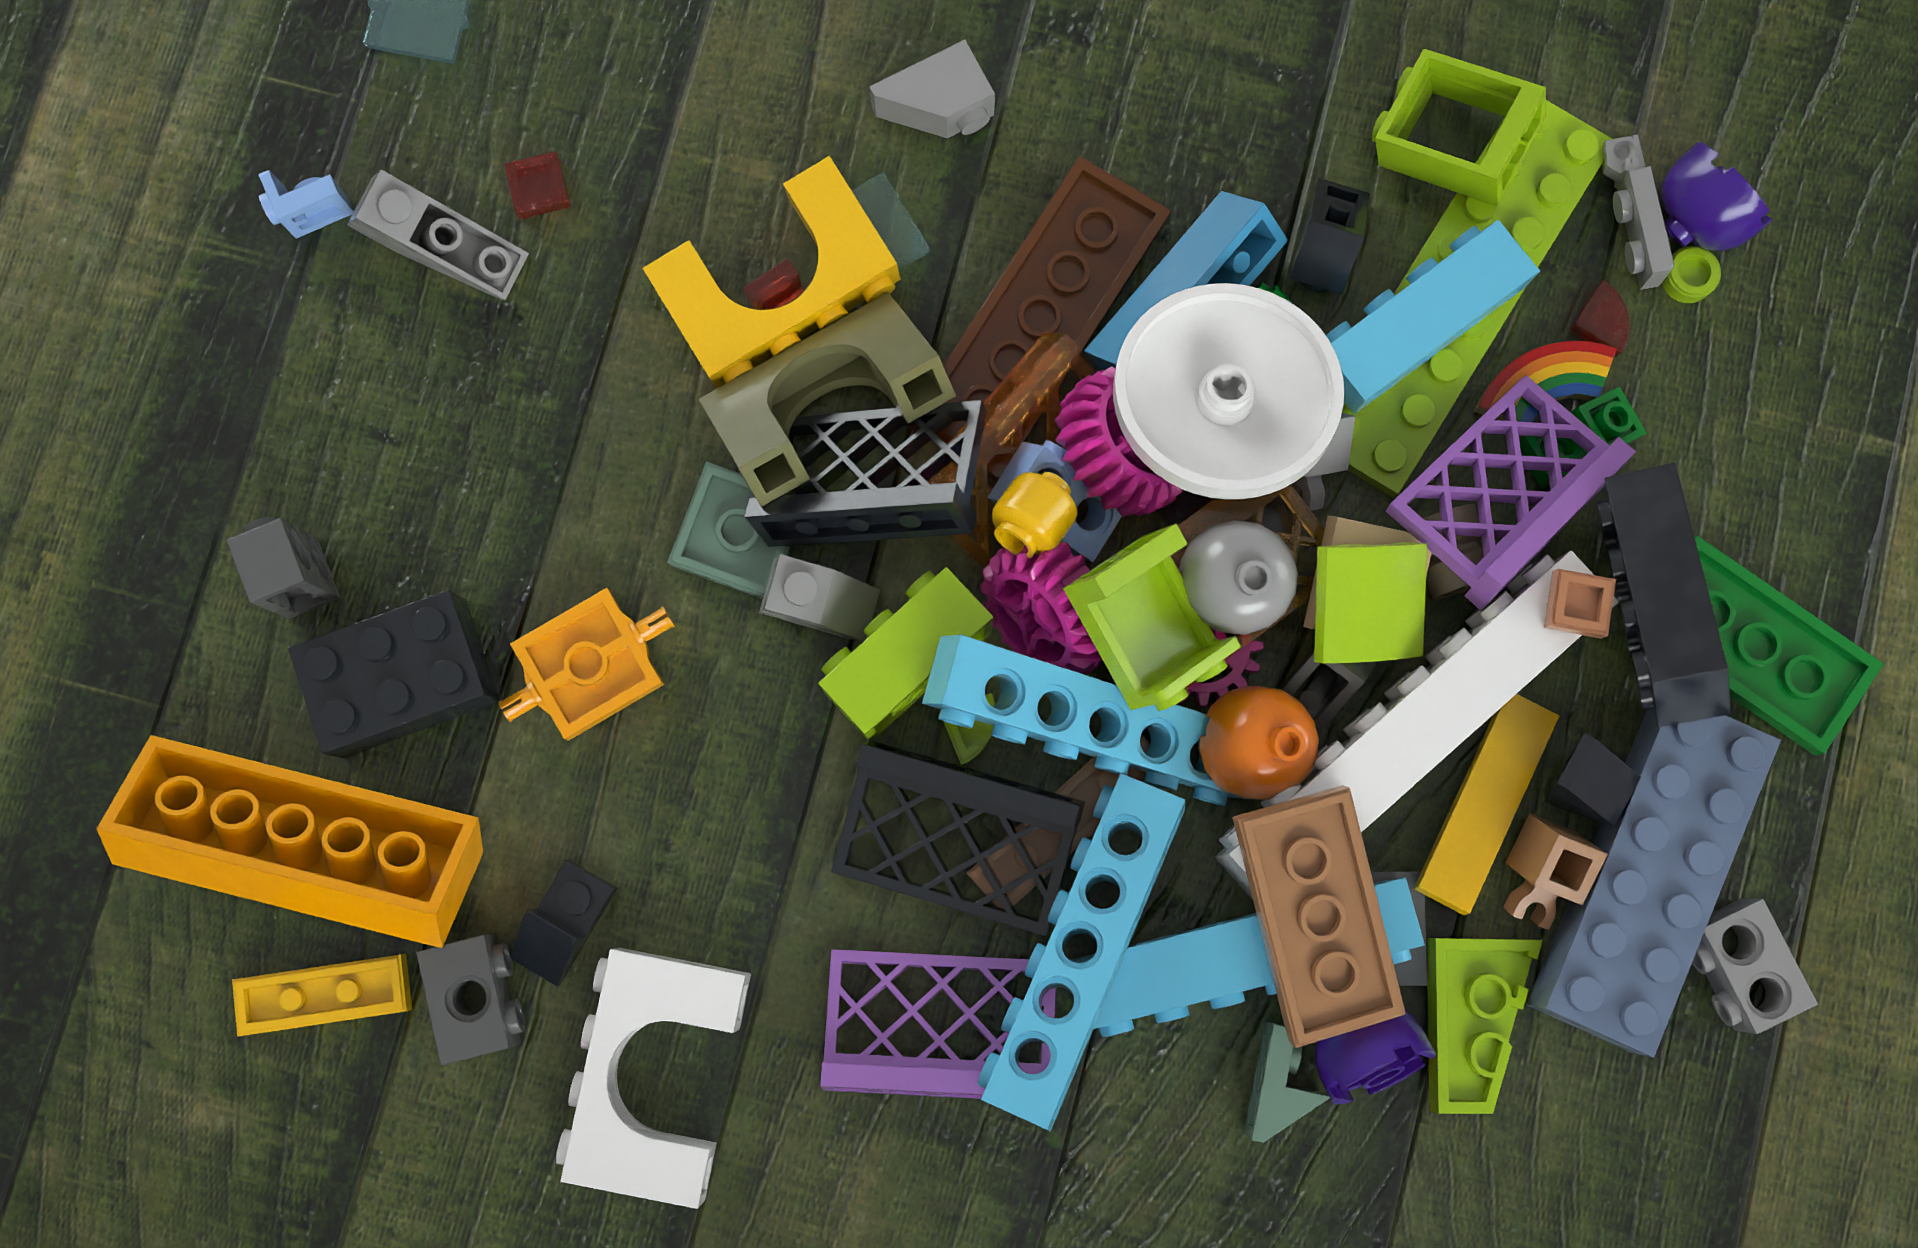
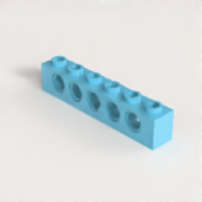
(958, 689)
(1155, 819)

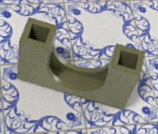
(867, 348)

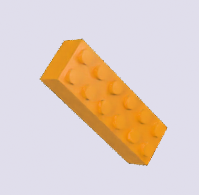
(293, 840)

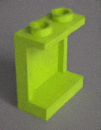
(1145, 623)

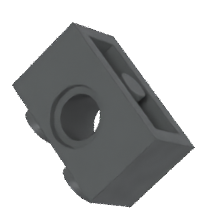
(445, 976)

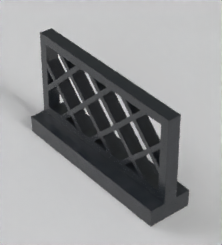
(873, 512)
(970, 789)

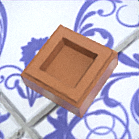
(1580, 603)

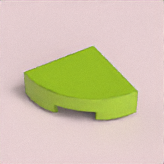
(970, 741)

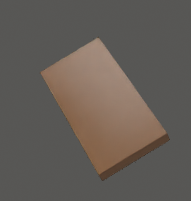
(1319, 915)

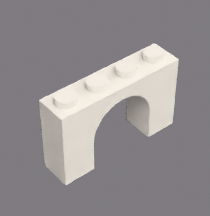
(606, 1143)

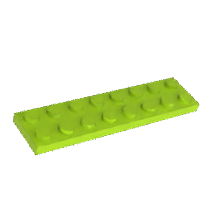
(1543, 193)

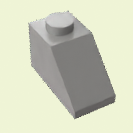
(937, 94)
(819, 598)

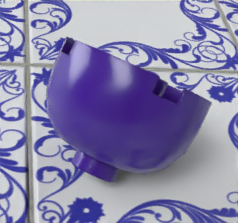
(1710, 203)
(1371, 1057)

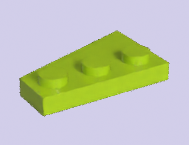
(1471, 1014)

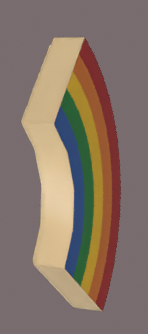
(1559, 368)

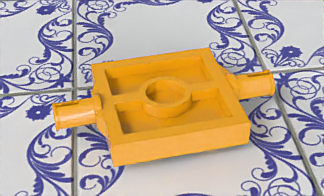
(586, 664)

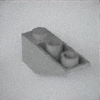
(436, 236)

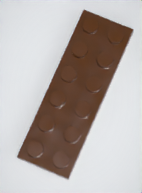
(1055, 283)

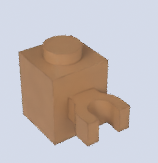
(1553, 865)

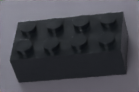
(1664, 597)

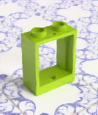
(1515, 99)

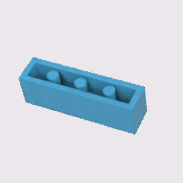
(1224, 245)

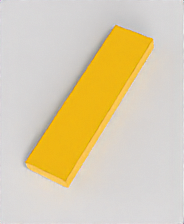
(1486, 804)

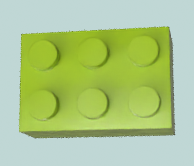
(897, 657)

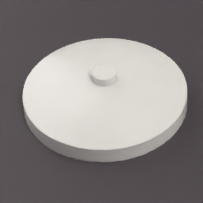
(1228, 391)

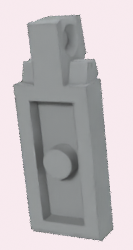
(1639, 208)

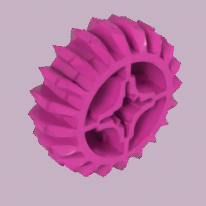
(1102, 453)
(1034, 609)

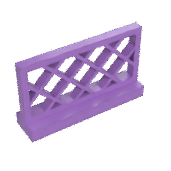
(1534, 528)
(916, 1074)

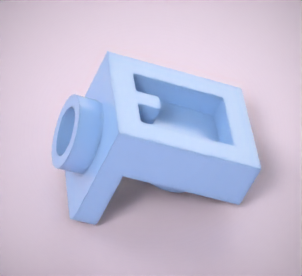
(307, 207)

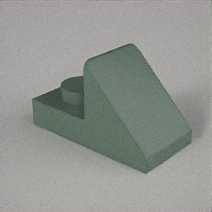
(1272, 1101)

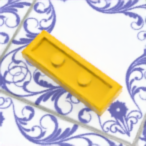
(321, 995)

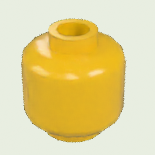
(1034, 513)

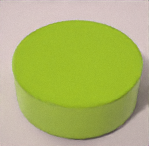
(1693, 275)

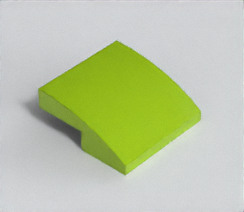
(1370, 602)

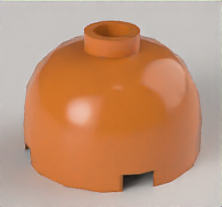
(1258, 742)

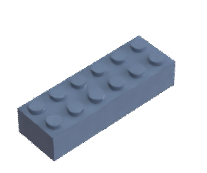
(1635, 936)

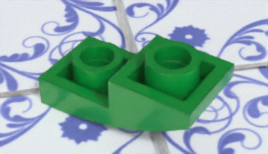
(1606, 416)

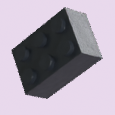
(393, 674)

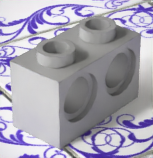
(1759, 956)

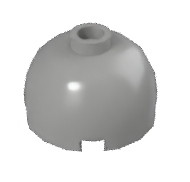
(1239, 576)

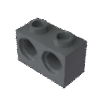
(282, 567)

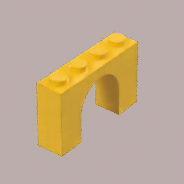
(850, 270)

